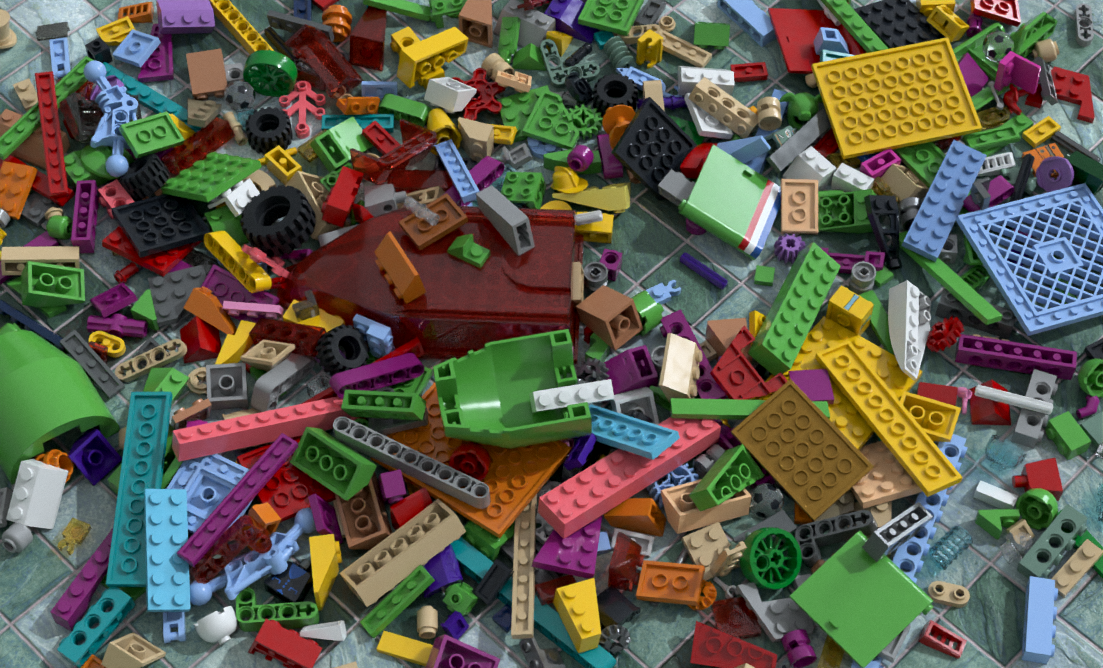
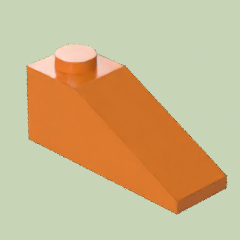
(209, 309)

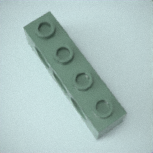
(1067, 518)

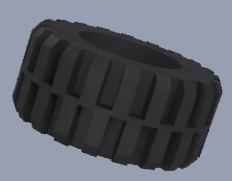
(271, 206)

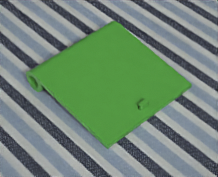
(861, 600)

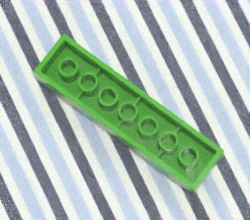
(794, 310)

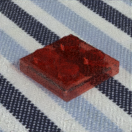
(735, 618)

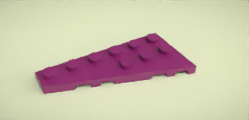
(572, 555)

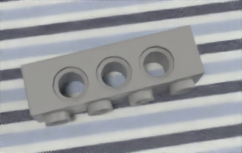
(1024, 433)

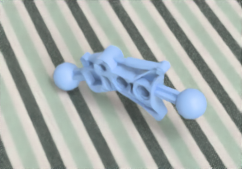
(117, 110)
(251, 566)

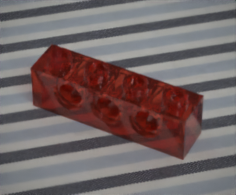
(198, 146)
(303, 336)

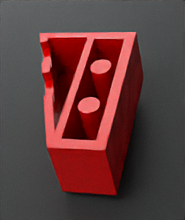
(341, 197)
(285, 646)

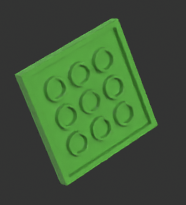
(210, 176)

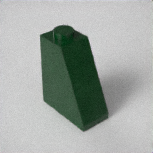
(1086, 171)

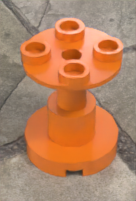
(616, 122)

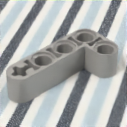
(279, 380)

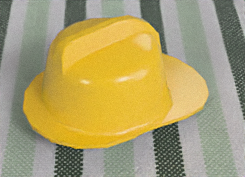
(567, 181)

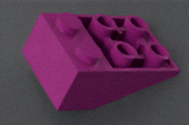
(631, 370)

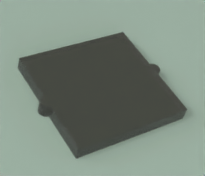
(52, 31)

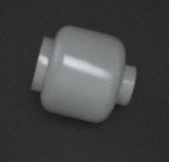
(17, 538)

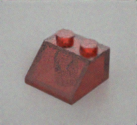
(625, 563)

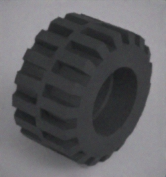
(614, 86)
(266, 120)
(144, 176)
(353, 344)

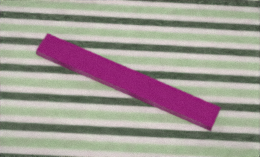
(237, 500)

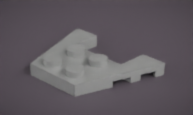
(779, 615)

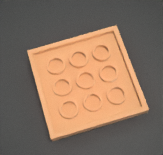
(885, 481)

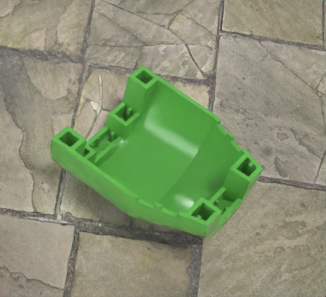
(488, 392)
(41, 398)

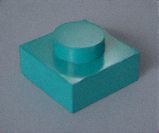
(602, 37)

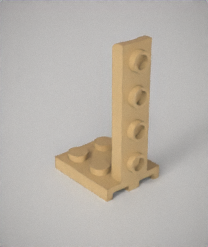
(711, 549)

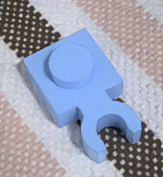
(662, 293)

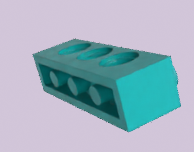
(94, 638)

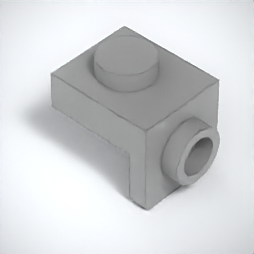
(517, 156)

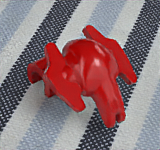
(1011, 98)

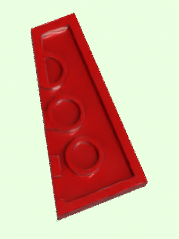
(723, 650)

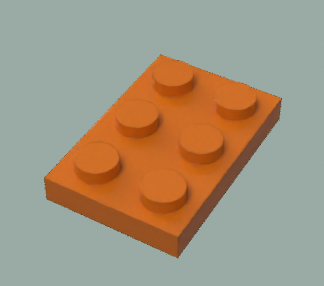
(15, 187)
(670, 582)

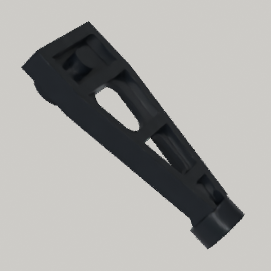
(886, 206)

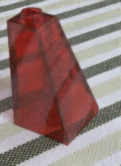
(368, 40)

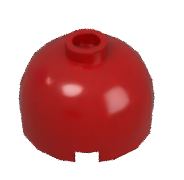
(471, 460)

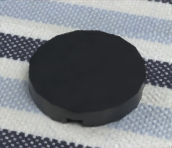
(579, 88)

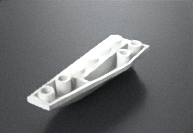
(908, 326)

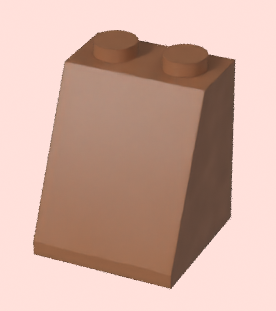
(476, 22)
(207, 74)
(610, 316)
(722, 332)

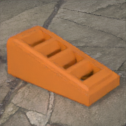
(141, 12)

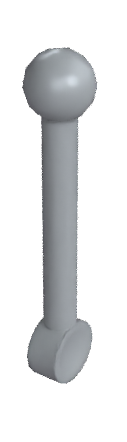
(999, 106)

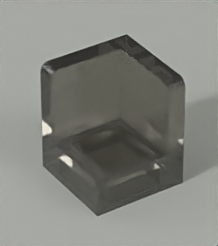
(307, 308)

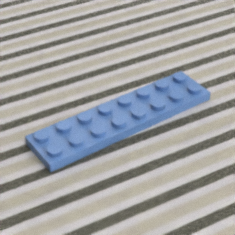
(944, 200)

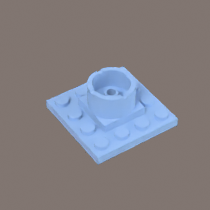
(207, 484)

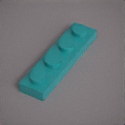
(364, 120)

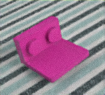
(1017, 71)

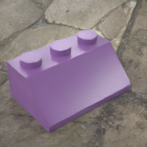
(185, 16)

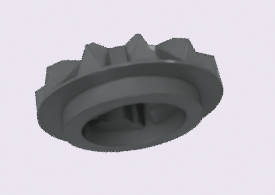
(614, 632)

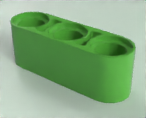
(404, 109)

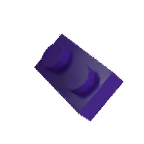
(580, 451)

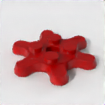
(486, 90)

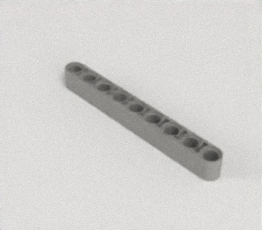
(420, 464)

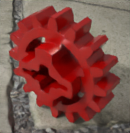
(944, 334)

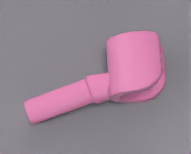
(965, 394)

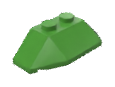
(1029, 33)

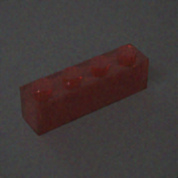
(420, 179)

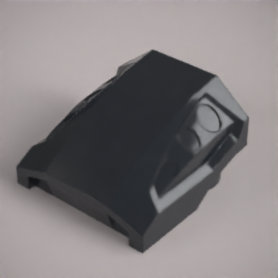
(615, 608)

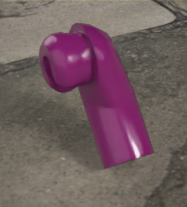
(1090, 409)

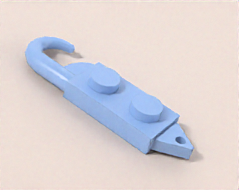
(640, 76)

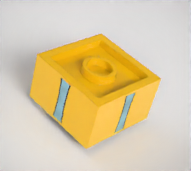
(850, 310)

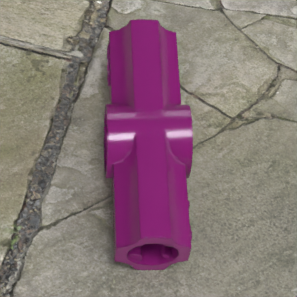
(118, 326)

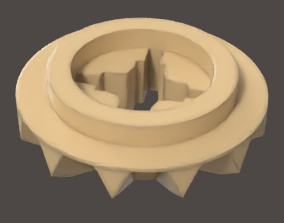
(193, 382)

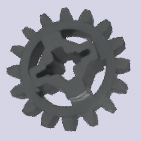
(588, 371)

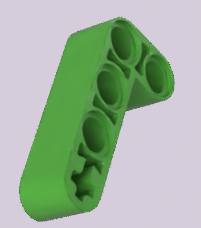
(277, 611)

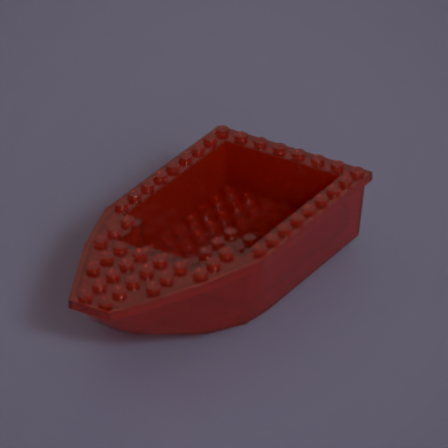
(461, 302)

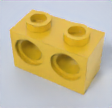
(947, 23)

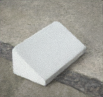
(995, 496)
(644, 540)

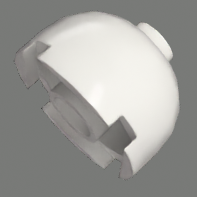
(217, 626)

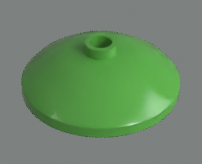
(95, 158)

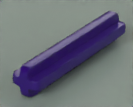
(703, 270)

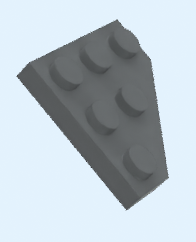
(173, 291)

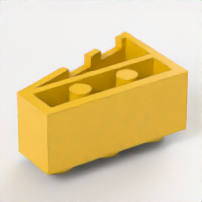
(579, 613)

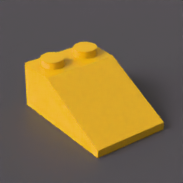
(933, 416)
(324, 561)

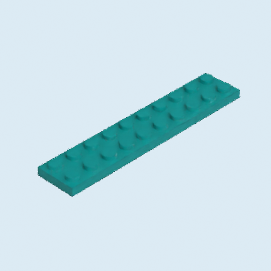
(140, 470)

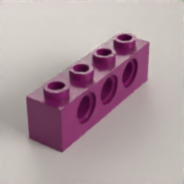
(85, 216)
(392, 486)

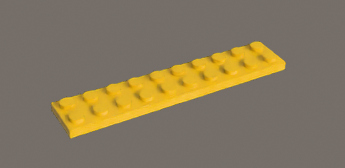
(889, 418)

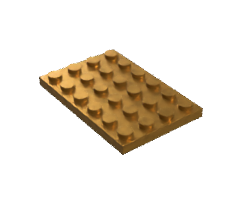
(802, 450)

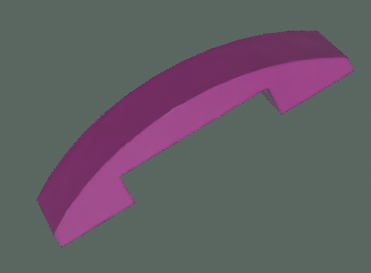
(847, 261)

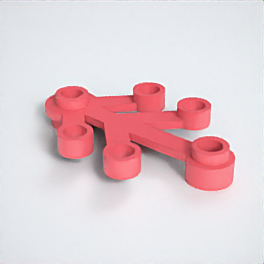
(303, 90)
(275, 262)

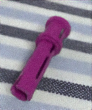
(975, 23)

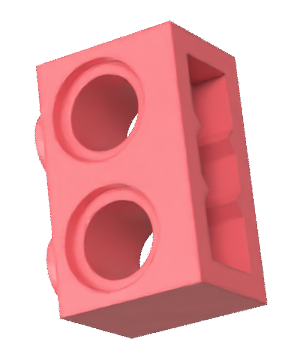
(112, 196)

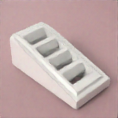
(994, 161)
(329, 631)

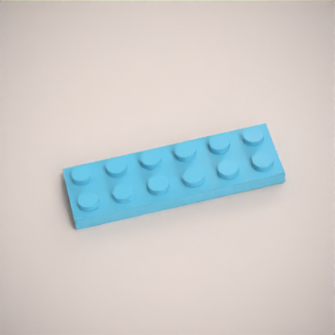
(630, 433)
(164, 536)

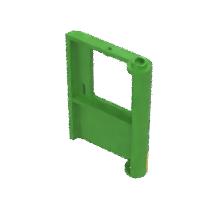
(974, 48)

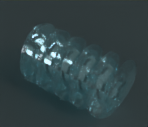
(950, 547)

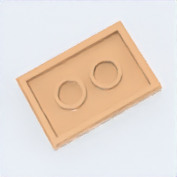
(799, 206)

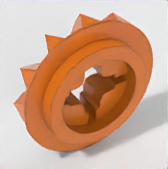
(710, 595)

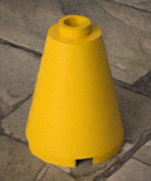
(444, 127)

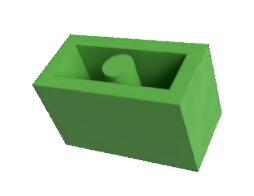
(1067, 435)

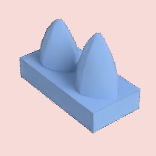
(378, 88)

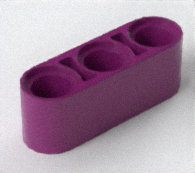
(610, 164)
(999, 191)

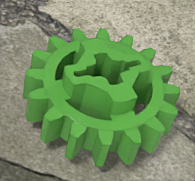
(591, 119)

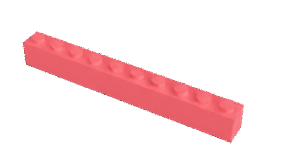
(256, 428)

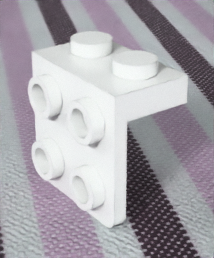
(236, 197)

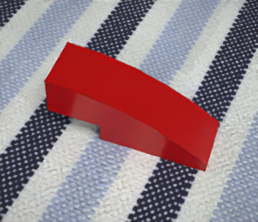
(695, 159)

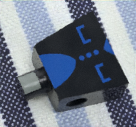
(292, 583)

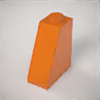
(638, 515)

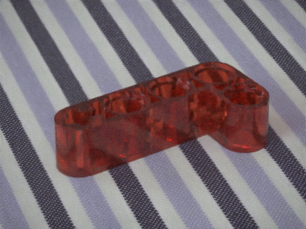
(209, 567)

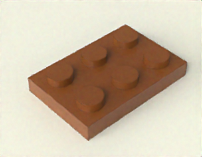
(423, 233)

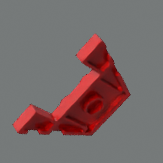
(1071, 88)
(738, 376)

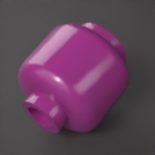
(580, 158)

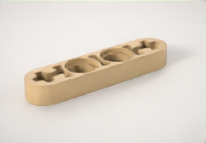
(150, 356)

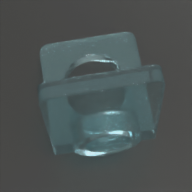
(242, 115)

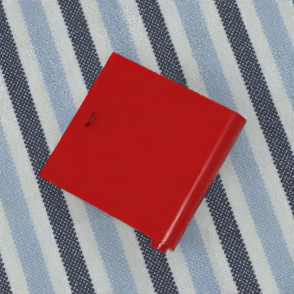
(796, 33)

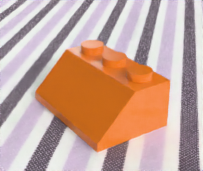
(398, 269)

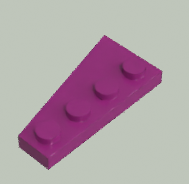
(160, 63)

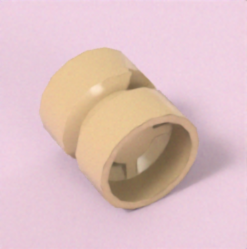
(494, 63)
(769, 113)

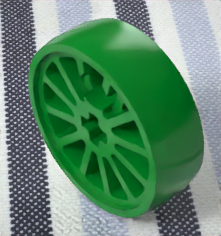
(270, 73)
(767, 565)

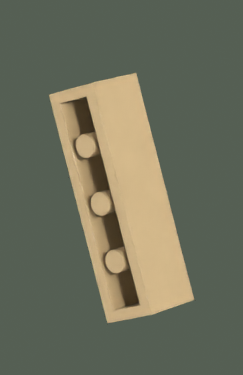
(15, 258)

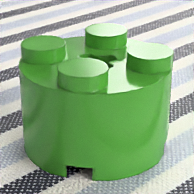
(648, 311)

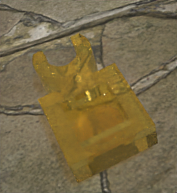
(881, 188)
(74, 533)

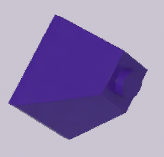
(93, 456)

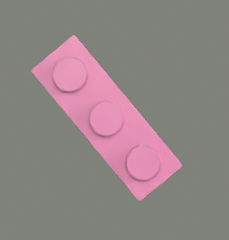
(253, 309)

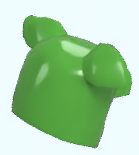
(801, 105)

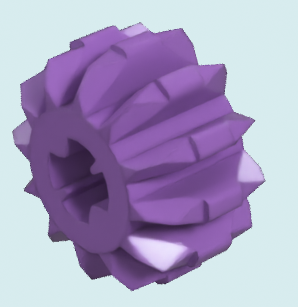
(788, 247)

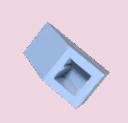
(830, 40)

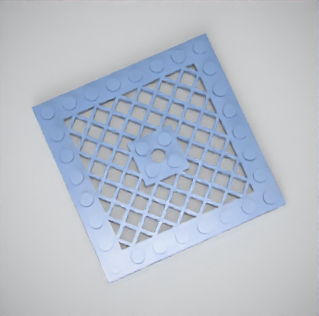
(1031, 316)

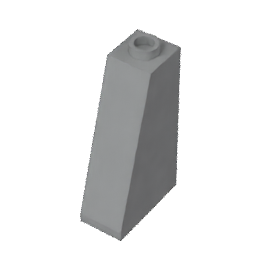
(507, 219)

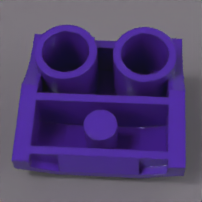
(444, 569)

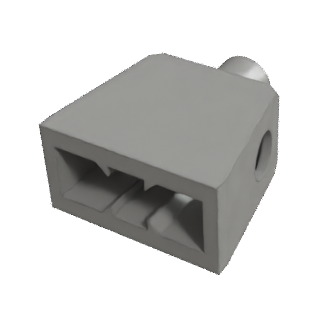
(382, 198)

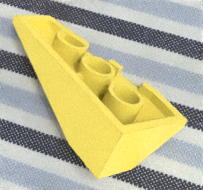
(609, 198)

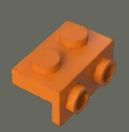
(358, 105)

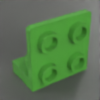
(524, 188)

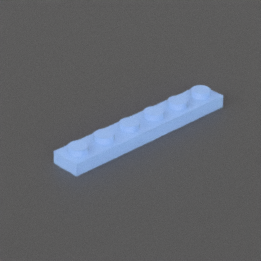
(457, 171)

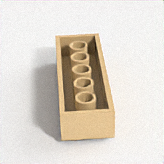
(403, 552)

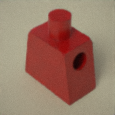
(1042, 475)

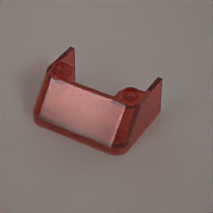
(325, 59)
(415, 147)

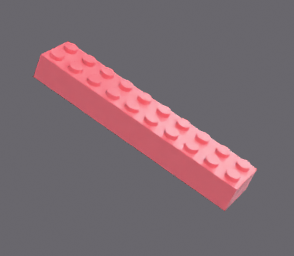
(622, 476)

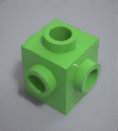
(460, 598)

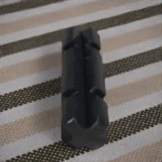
(578, 55)

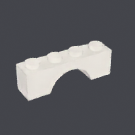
(568, 395)

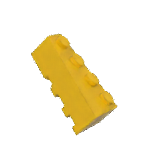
(430, 55)

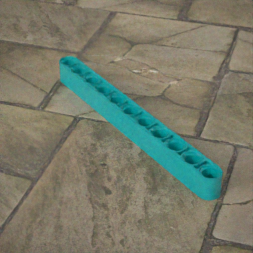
(545, 618)

